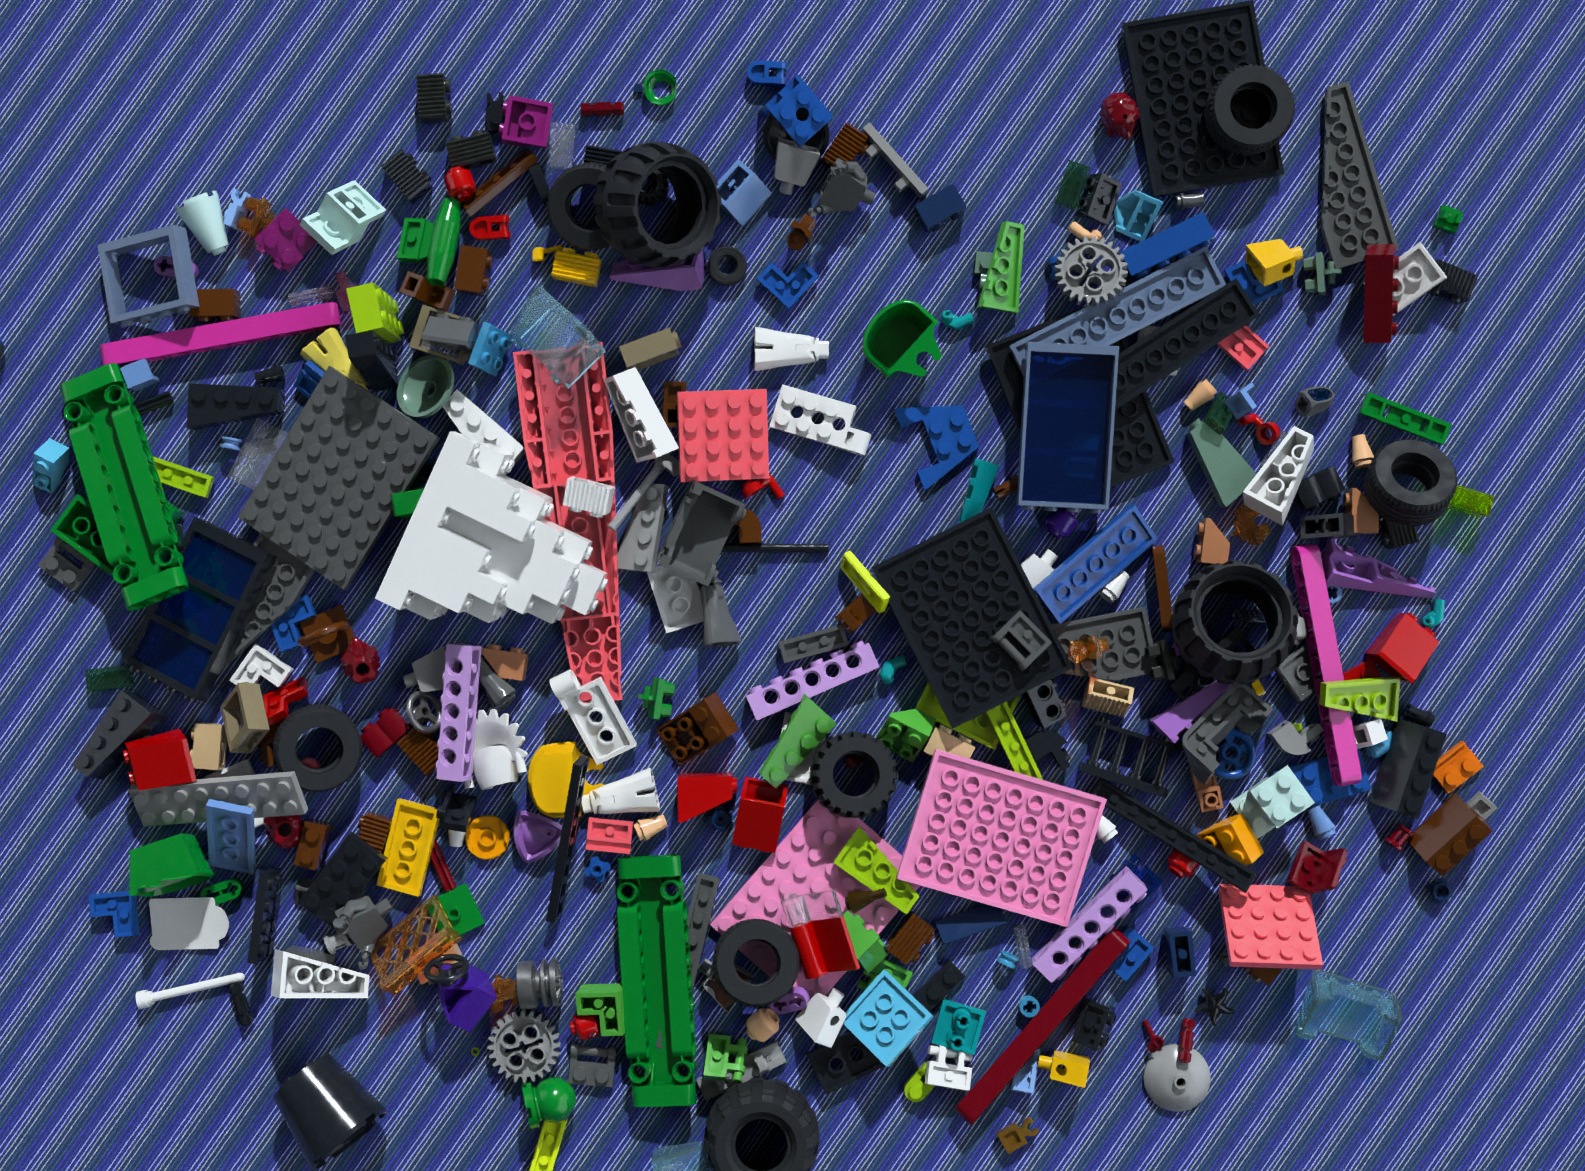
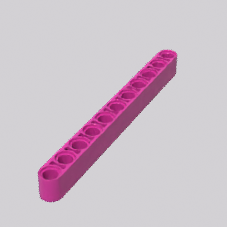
(222, 334)
(1325, 662)

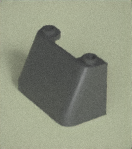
(699, 533)
(1235, 708)

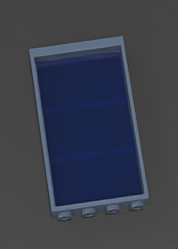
(1067, 426)

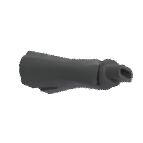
(718, 623)
(495, 689)

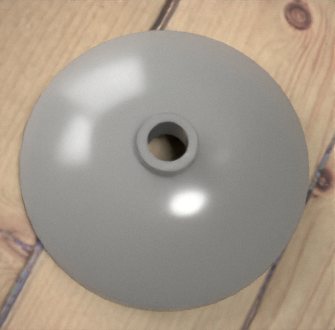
(1164, 1070)

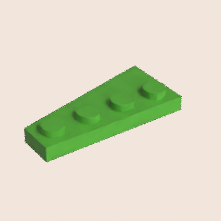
(1003, 277)
(804, 732)

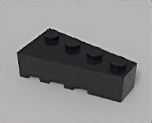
(224, 404)

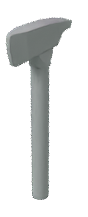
(662, 463)

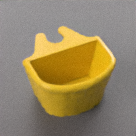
(551, 775)

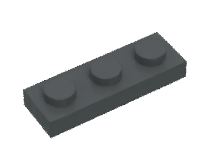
(813, 643)

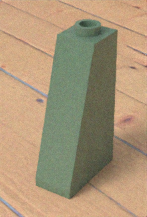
(1221, 463)

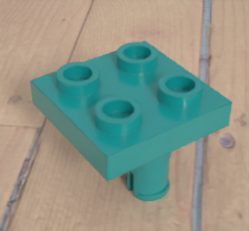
(958, 1026)

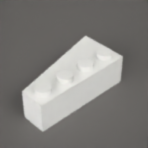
(308, 978)

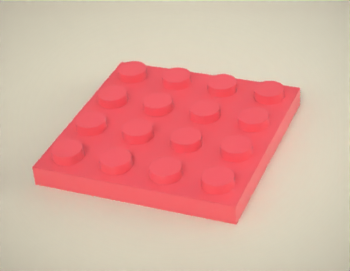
(723, 435)
(1269, 927)

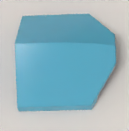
(1136, 214)

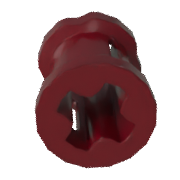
(1406, 834)

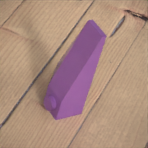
(680, 277)

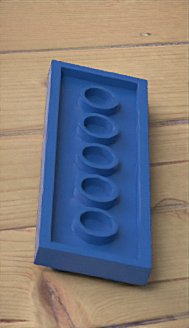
(1095, 564)

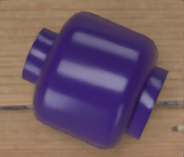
(1061, 523)

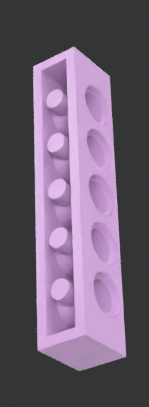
(762, 708)
(465, 722)
(1124, 880)

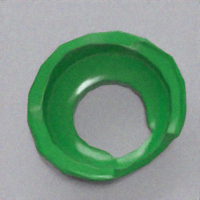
(658, 76)

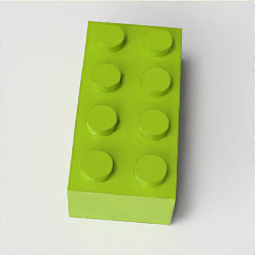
(375, 312)

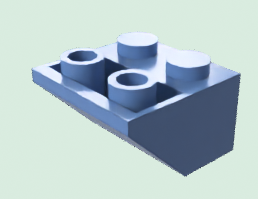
(741, 192)

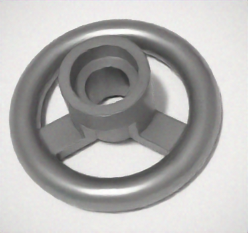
(422, 713)

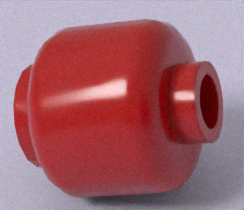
(459, 183)
(1181, 865)
(585, 1026)

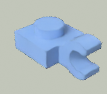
(236, 210)

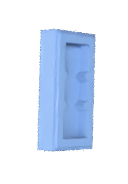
(1026, 1077)

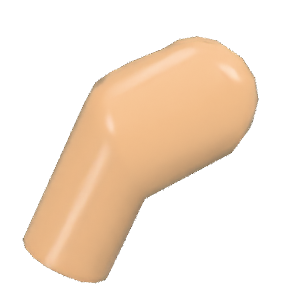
(1080, 232)

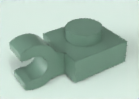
(981, 266)

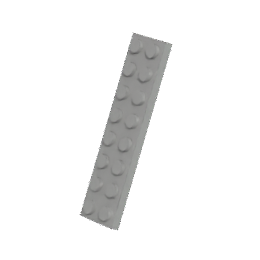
(186, 803)

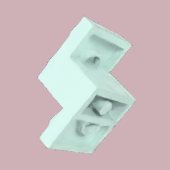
(342, 217)
(1273, 801)

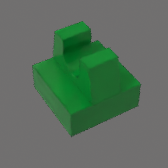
(1447, 219)

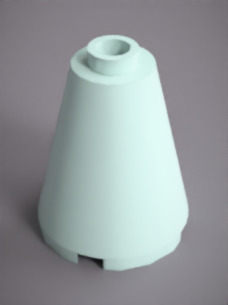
(205, 221)

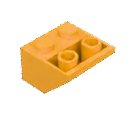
(1234, 838)

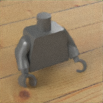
(843, 189)
(363, 923)

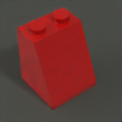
(1403, 647)
(159, 761)
(703, 792)
(759, 815)

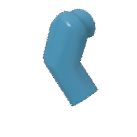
(1381, 748)

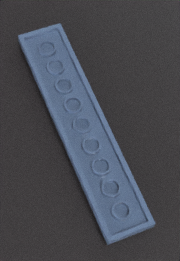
(1134, 307)

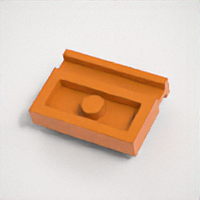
(1456, 767)

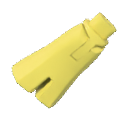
(332, 352)

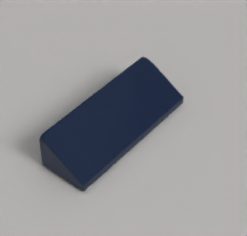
(969, 922)

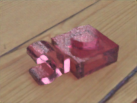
(341, 293)

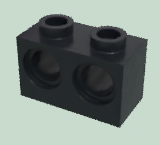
(1038, 704)

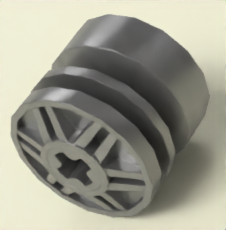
(539, 983)

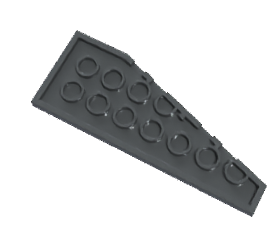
(1351, 193)
(278, 595)
(1126, 636)

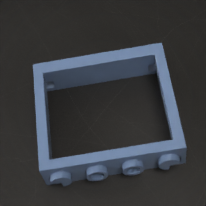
(183, 271)

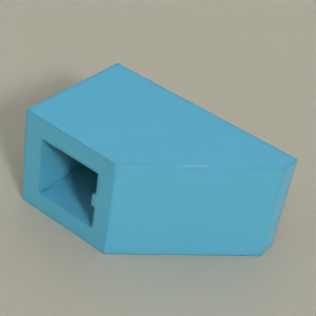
(49, 465)

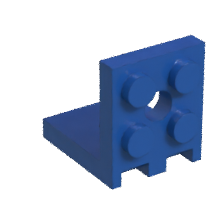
(788, 101)

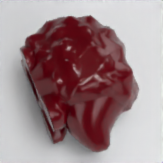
(1119, 115)
(360, 661)
(284, 830)

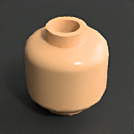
(762, 1024)

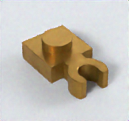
(1014, 1137)

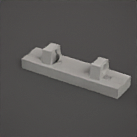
(881, 146)
(755, 1065)

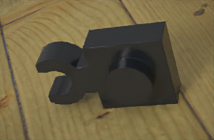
(494, 114)

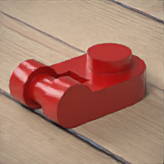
(482, 228)

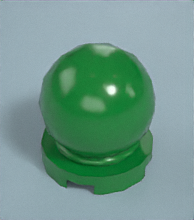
(549, 1101)

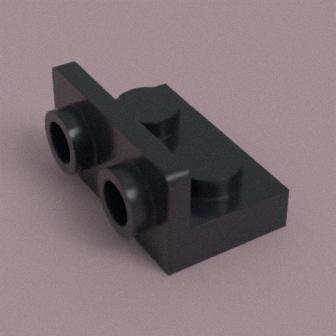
(1098, 198)
(455, 810)
(1094, 1025)

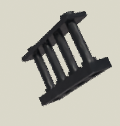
(1113, 772)

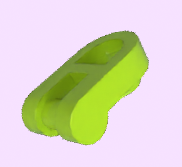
(915, 1088)

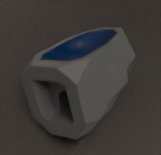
(1314, 400)

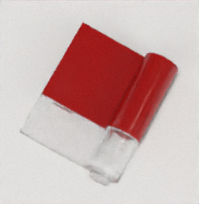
(819, 933)

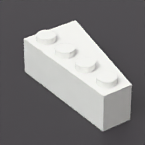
(639, 416)
(479, 426)
(1279, 478)

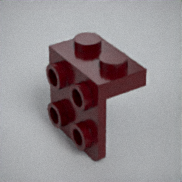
(1316, 869)

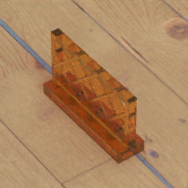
(414, 965)

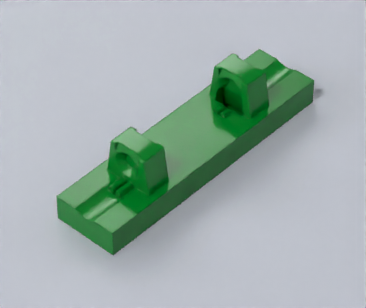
(1405, 418)

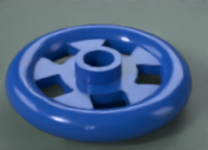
(1241, 768)

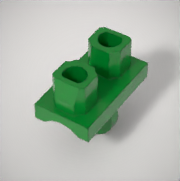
(654, 701)

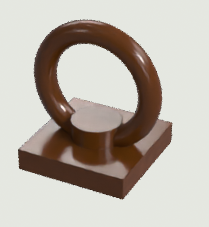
(327, 633)

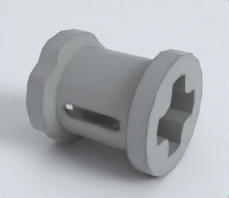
(337, 942)

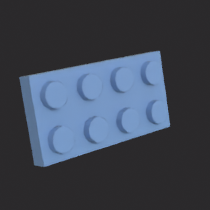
(231, 836)

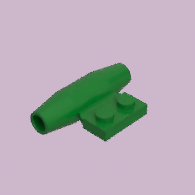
(432, 241)

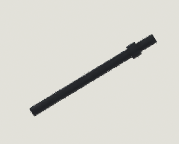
(776, 548)

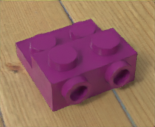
(526, 122)
(284, 241)

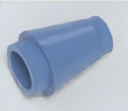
(1321, 823)

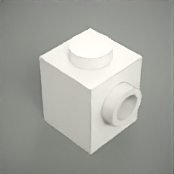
(1369, 733)

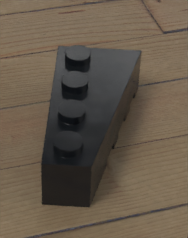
(374, 359)
(125, 721)

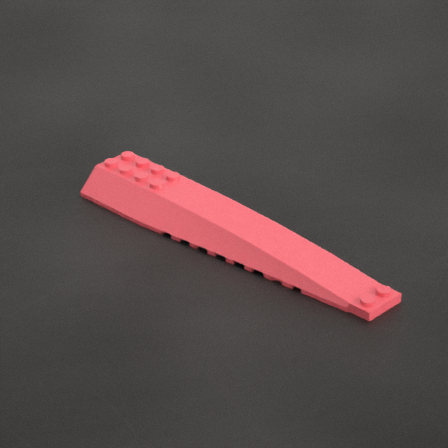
(563, 438)

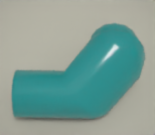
(955, 322)
(1436, 616)
(889, 667)

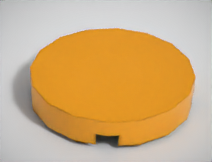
(487, 837)

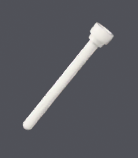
(146, 998)

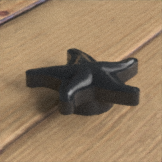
(1214, 1005)

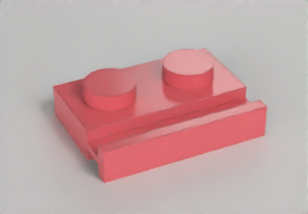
(1243, 347)
(609, 835)

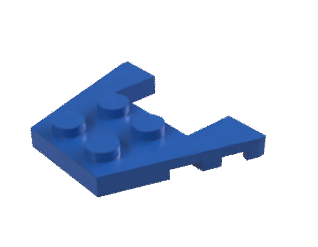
(948, 434)

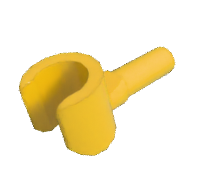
(538, 252)

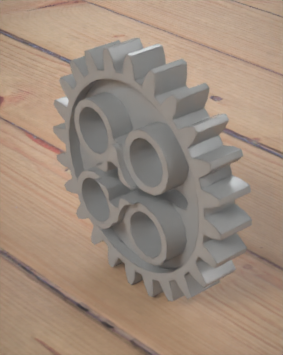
(1108, 282)
(530, 1064)

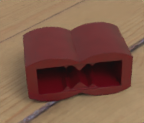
(385, 731)

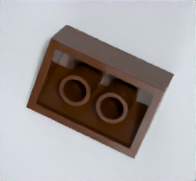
(1449, 834)

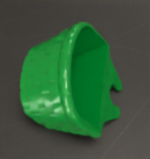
(898, 336)
(167, 866)

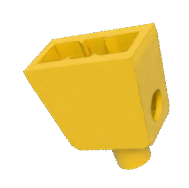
(1272, 260)
(1075, 1071)

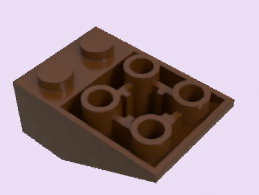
(697, 729)

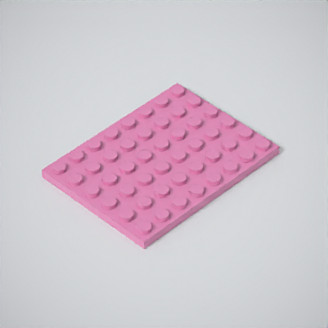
(1001, 838)
(805, 866)

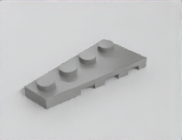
(643, 534)

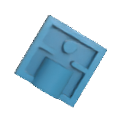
(490, 349)

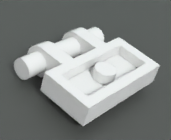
(945, 1074)

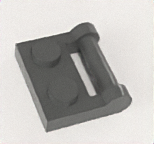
(63, 568)
(1026, 634)
(592, 1072)

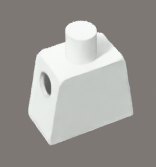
(1038, 569)
(823, 1017)

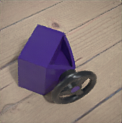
(462, 990)

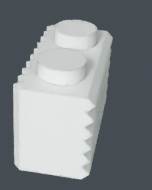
(588, 496)

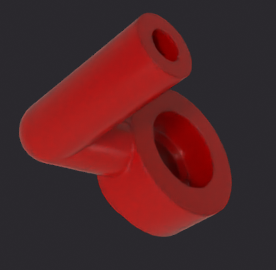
(1262, 428)
(752, 487)

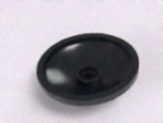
(773, 130)

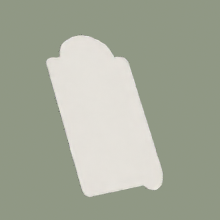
(187, 923)

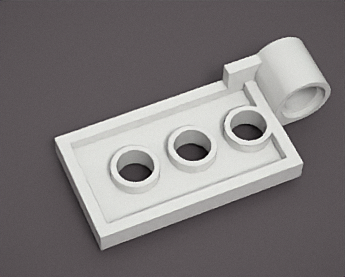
(847, 439)
(568, 691)

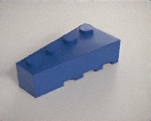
(1168, 245)

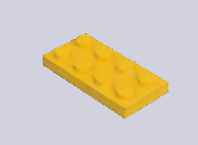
(408, 847)

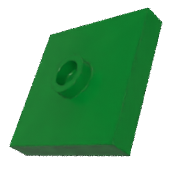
(460, 909)

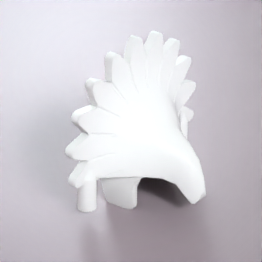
(496, 751)

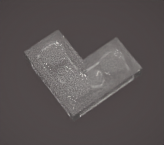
(562, 144)

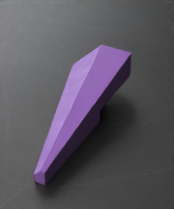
(1353, 571)
(1186, 712)

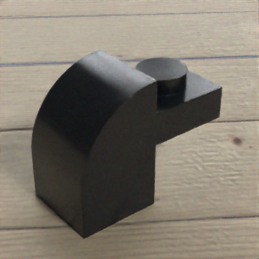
(1047, 742)

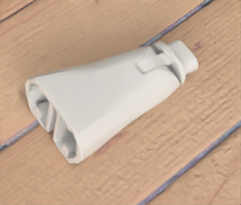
(782, 349)
(626, 795)

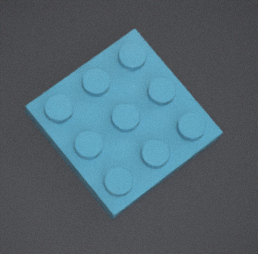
(886, 1018)

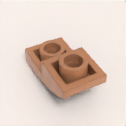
(1207, 794)

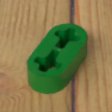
(221, 886)

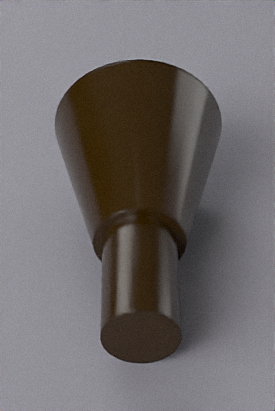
(859, 899)

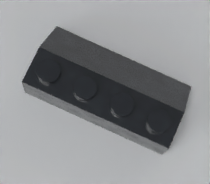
(1407, 768)

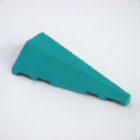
(978, 488)

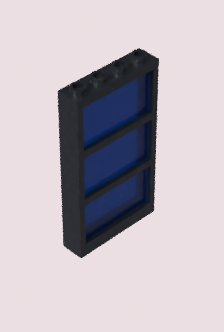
(194, 631)

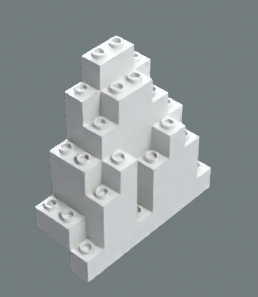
(485, 545)

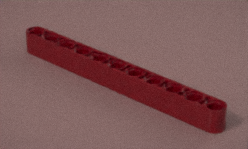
(1042, 1025)

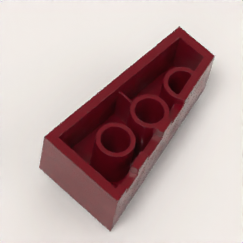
(1379, 293)

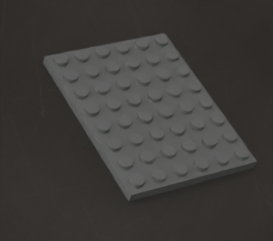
(335, 476)

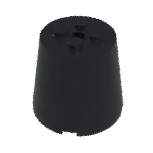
(326, 1109)

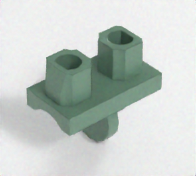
(1317, 264)

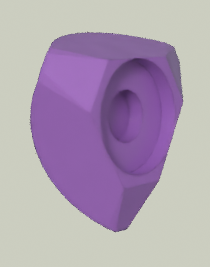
(535, 835)

